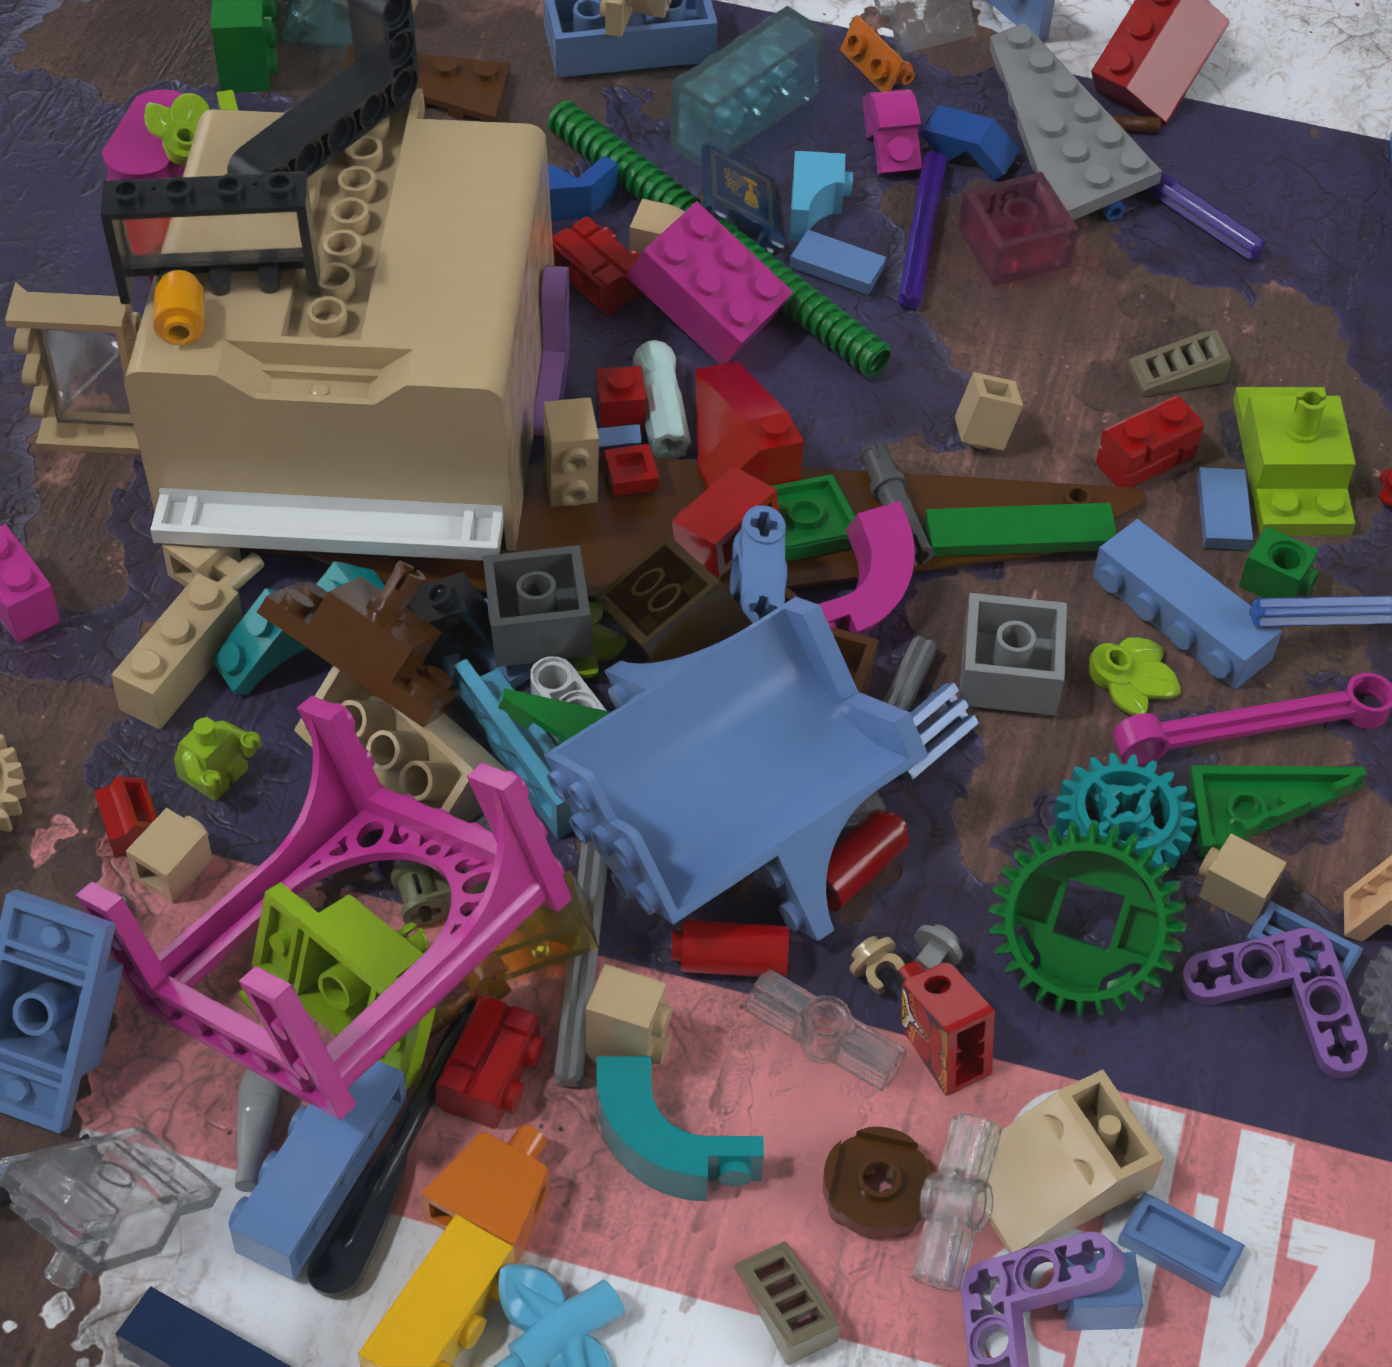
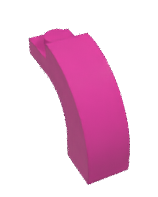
(885, 565)

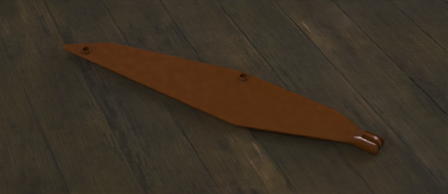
(627, 527)

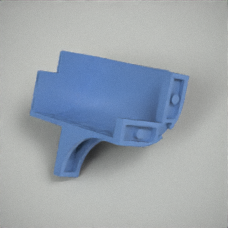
(733, 768)

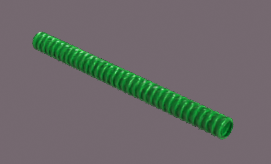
(646, 181)

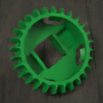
(1070, 965)

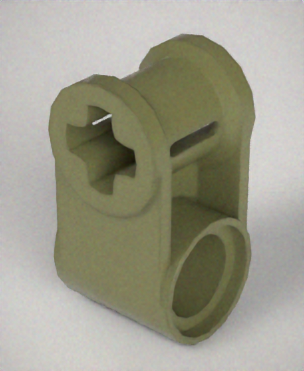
(434, 893)

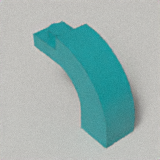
(656, 1149)

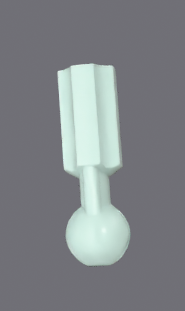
(665, 410)

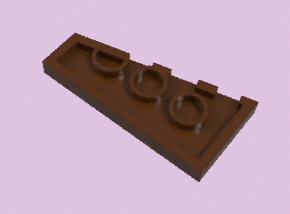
(460, 84)

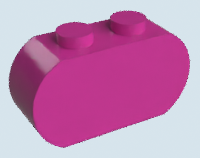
(134, 150)

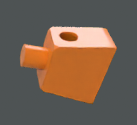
(493, 1187)

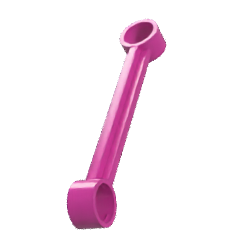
(1151, 739)

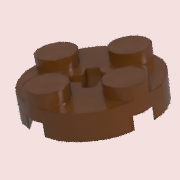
(853, 1201)

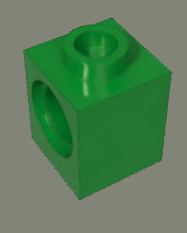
(1279, 567)

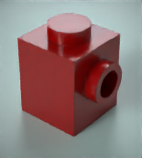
(621, 397)

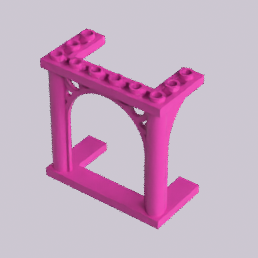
(339, 811)

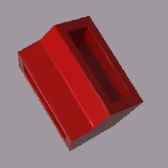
(125, 811)

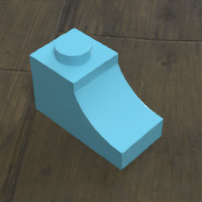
(817, 189)

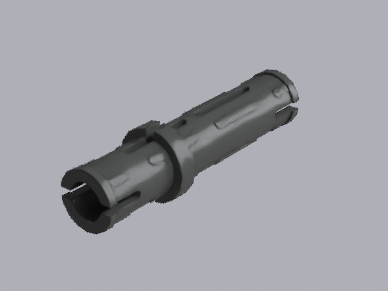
(890, 487)

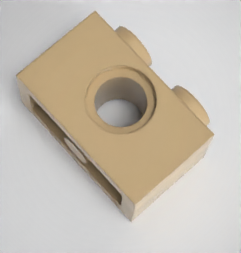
(571, 452)

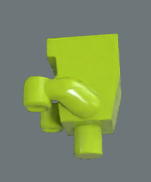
(213, 756)

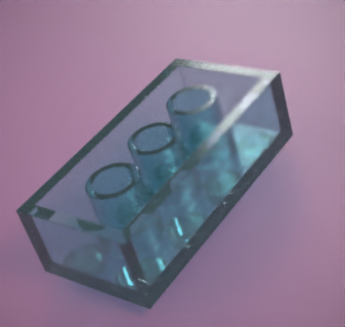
(746, 85)

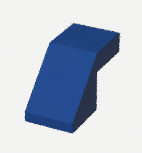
(959, 131)
(583, 195)

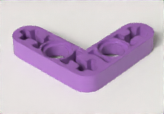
(555, 341)
(1287, 971)
(1016, 1294)

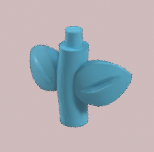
(552, 1325)

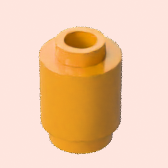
(179, 308)

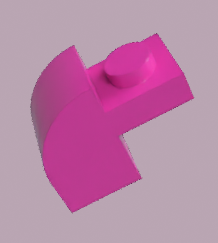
(893, 122)

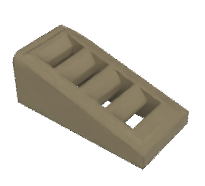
(1204, 350)
(806, 1339)

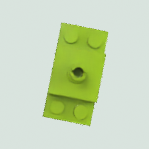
(1297, 459)
(341, 964)

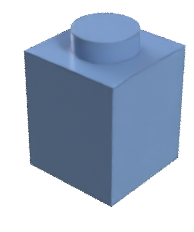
(1108, 1309)

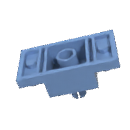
(52, 1005)

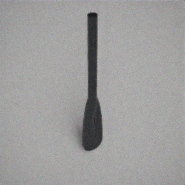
(362, 1218)

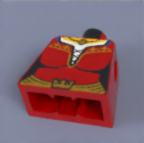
(947, 1024)

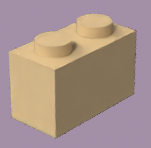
(627, 1017)

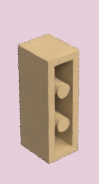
(176, 651)

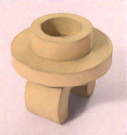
(871, 957)

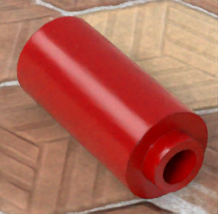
(864, 855)
(731, 948)

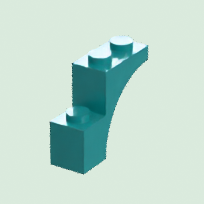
(259, 646)

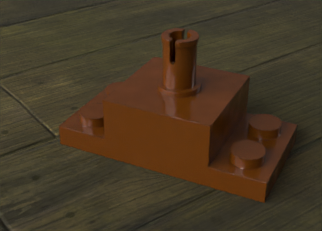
(370, 638)

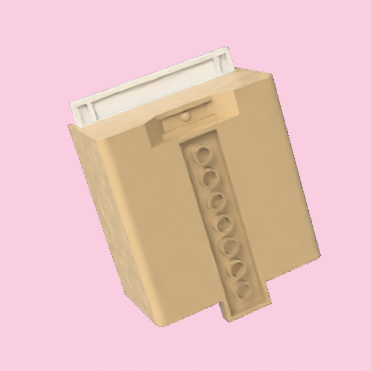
(395, 395)

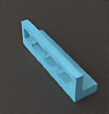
(514, 745)

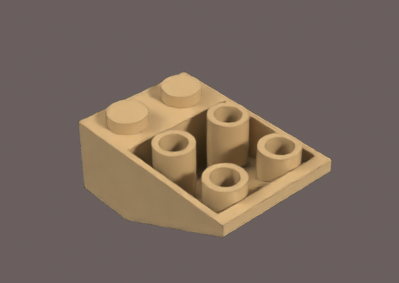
(1069, 1163)

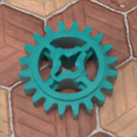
(1125, 797)

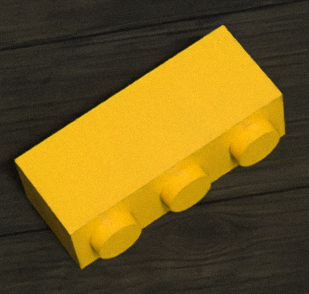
(442, 1301)

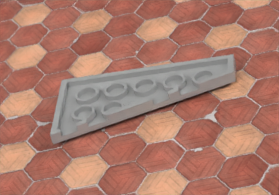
(1066, 128)

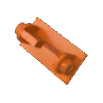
(875, 57)

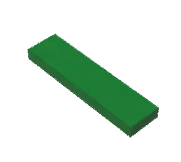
(1019, 529)

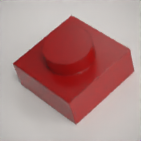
(631, 470)

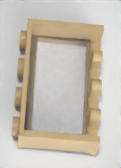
(78, 368)

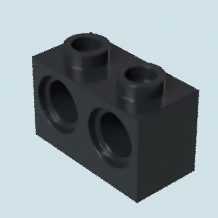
(455, 610)

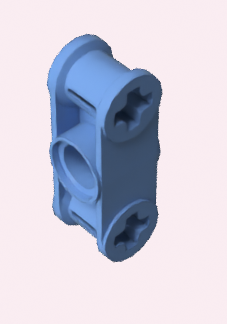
(759, 563)

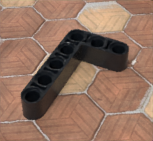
(349, 103)

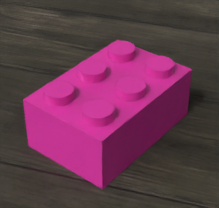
(709, 283)

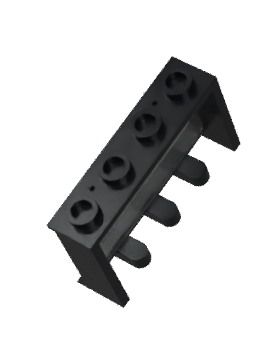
(211, 228)

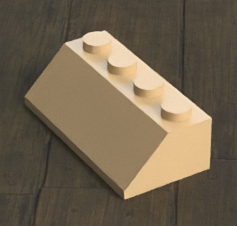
(408, 758)

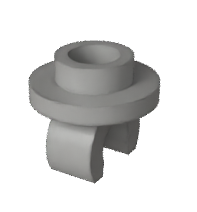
(937, 946)

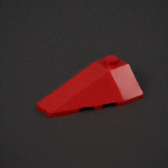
(743, 428)

